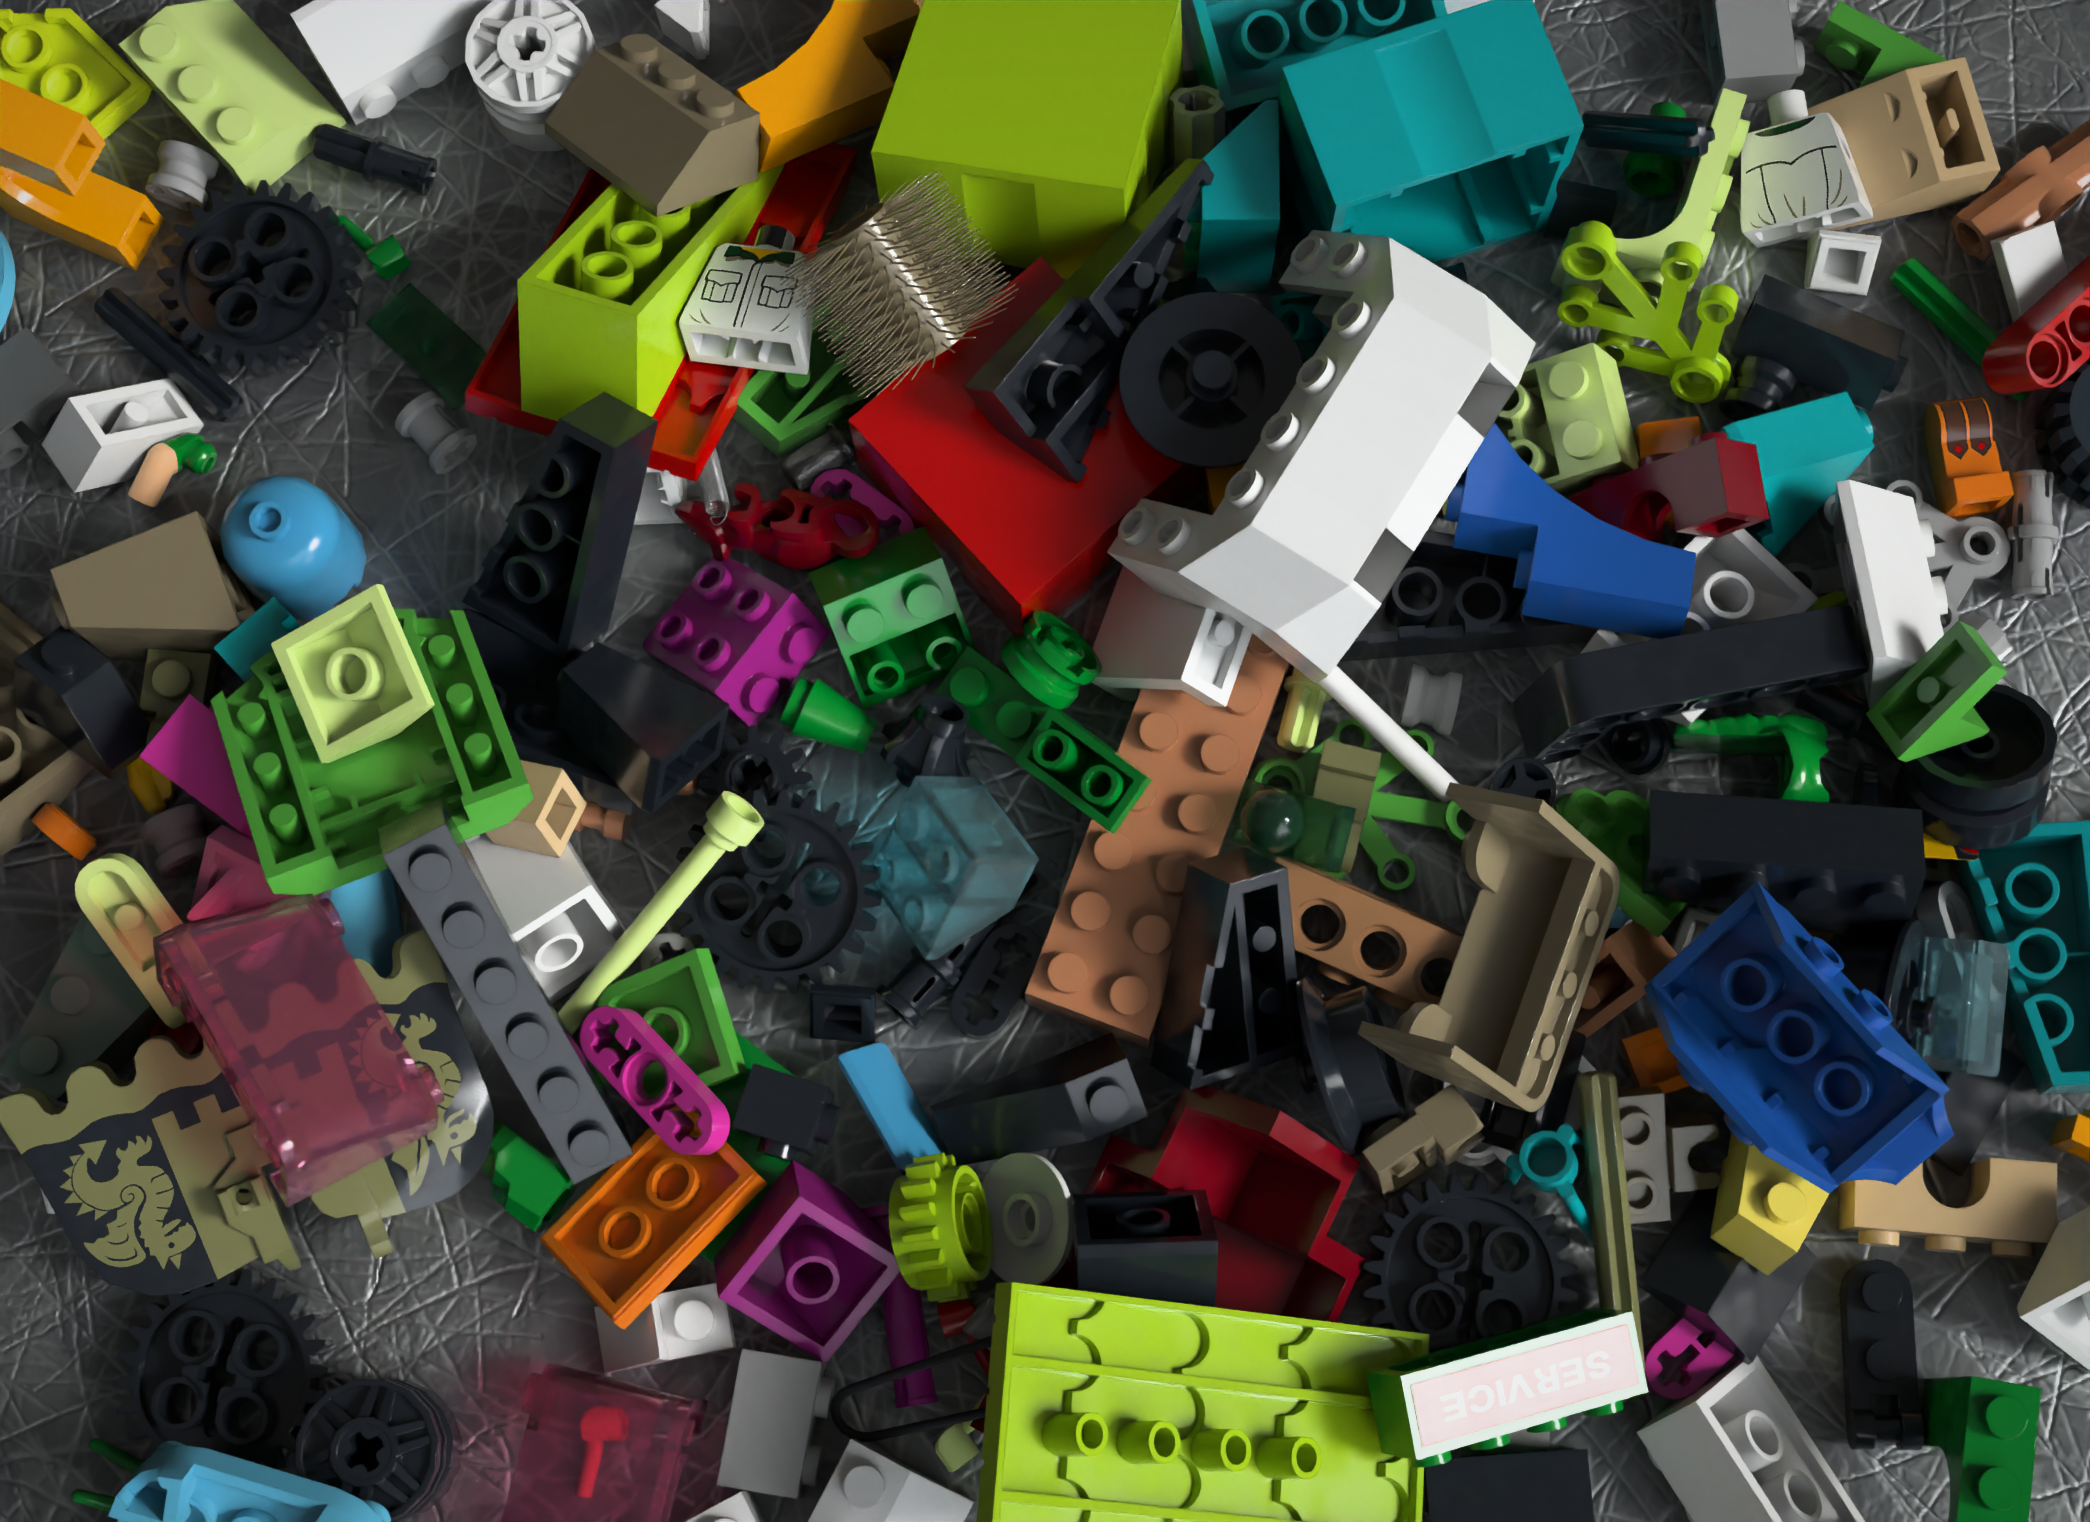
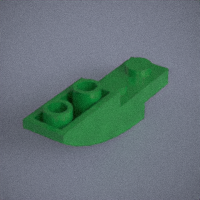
(1045, 740)

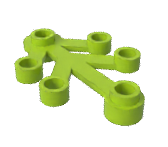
(1694, 370)

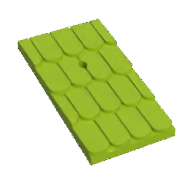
(1185, 1414)

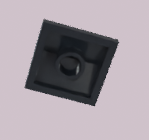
(1716, 1287)

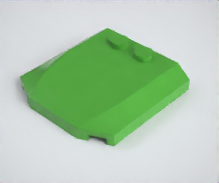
(322, 820)

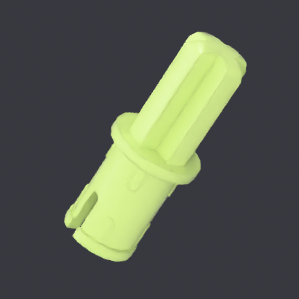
(1301, 713)

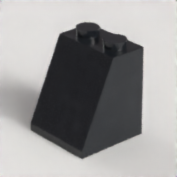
(1146, 1245)

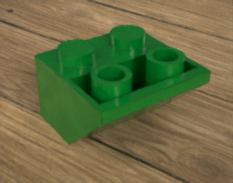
(893, 616)

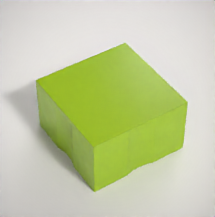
(1036, 119)

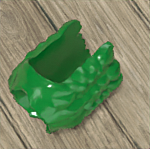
(1791, 740)

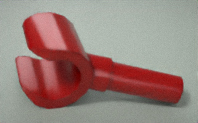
(953, 1318)

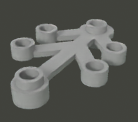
(1951, 553)

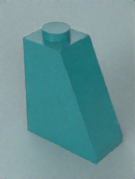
(1801, 460)

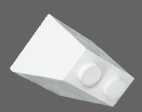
(551, 911)

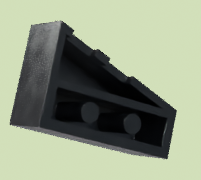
(1230, 973)

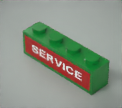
(1506, 1384)

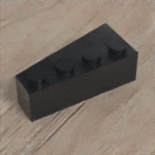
(571, 530)

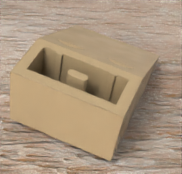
(1916, 139)

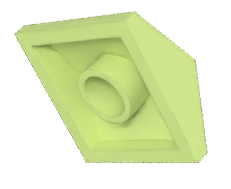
(353, 675)

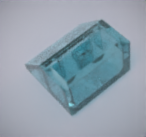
(951, 862)

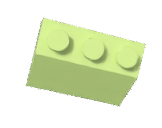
(231, 88)

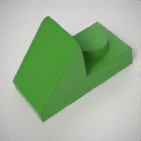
(1868, 46)
(1936, 697)

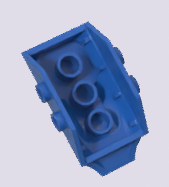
(1797, 1050)

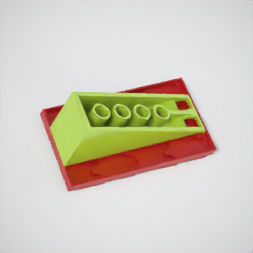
(610, 301)

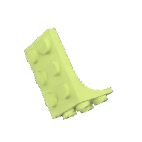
(1698, 204)

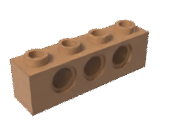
(1360, 915)

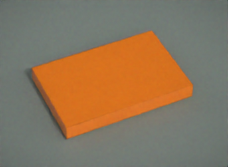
(649, 1221)

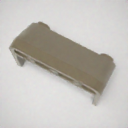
(1520, 958)

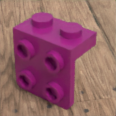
(737, 637)

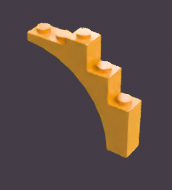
(831, 81)

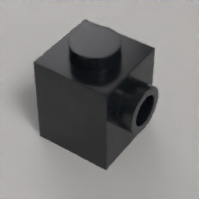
(785, 1113)

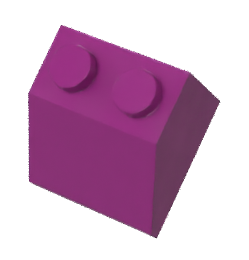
(806, 1263)

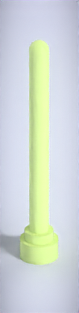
(729, 824)

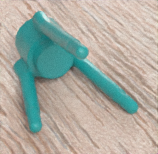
(1552, 1167)

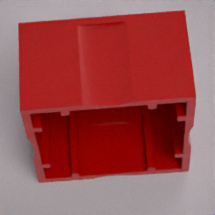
(994, 509)

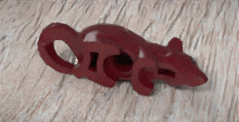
(789, 531)

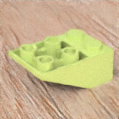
(1570, 420)

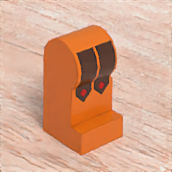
(1965, 458)

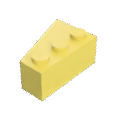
(1762, 1208)

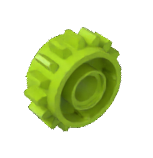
(941, 1227)

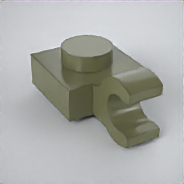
(169, 681)

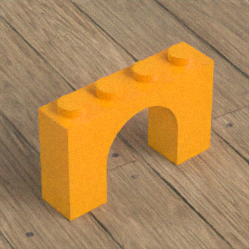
(51, 186)

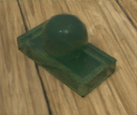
(1293, 825)

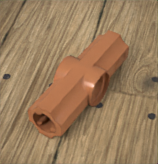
(2027, 194)

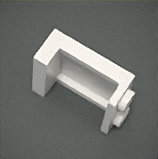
(1167, 645)

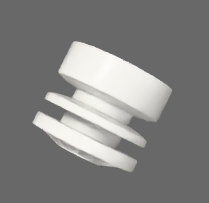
(525, 62)

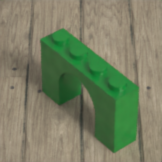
(1988, 1444)

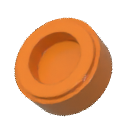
(64, 830)

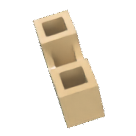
(2006, 1206)

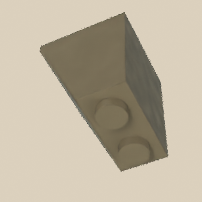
(153, 592)

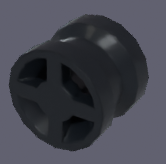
(1757, 388)
(1525, 778)

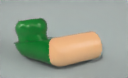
(167, 459)

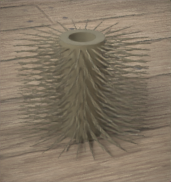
(899, 285)

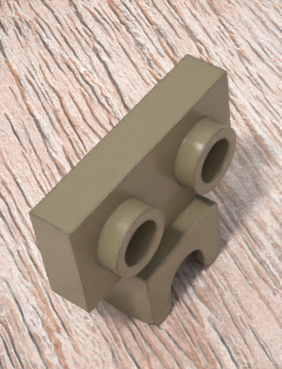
(1409, 1149)
(1658, 1152)

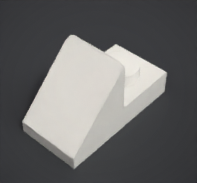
(668, 1329)

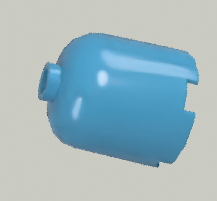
(292, 545)

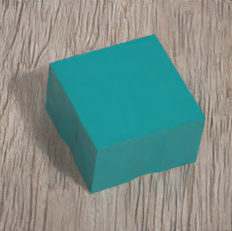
(1429, 133)

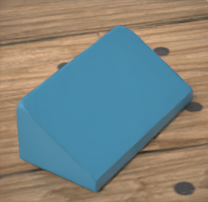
(890, 1104)

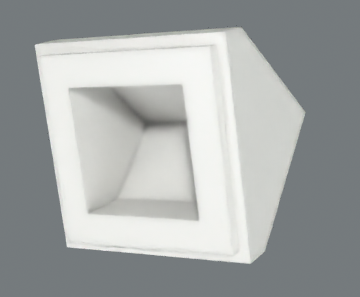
(686, 24)
(1841, 261)

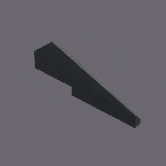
(1062, 365)

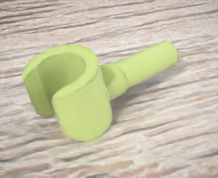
(955, 1444)

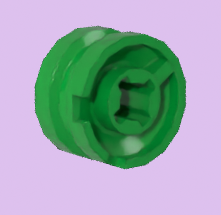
(1050, 659)

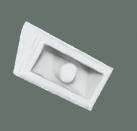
(2029, 265)

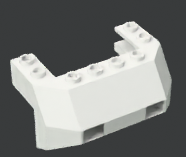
(1348, 460)

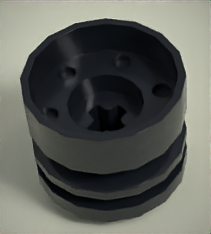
(417, 1436)

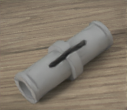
(2032, 535)

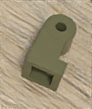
(1347, 778)

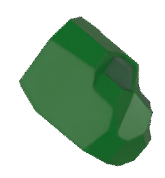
(526, 1179)

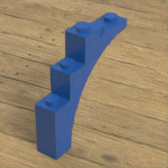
(1566, 557)

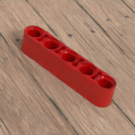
(2045, 341)

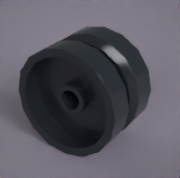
(1989, 786)

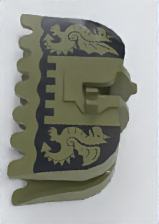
(157, 1161)

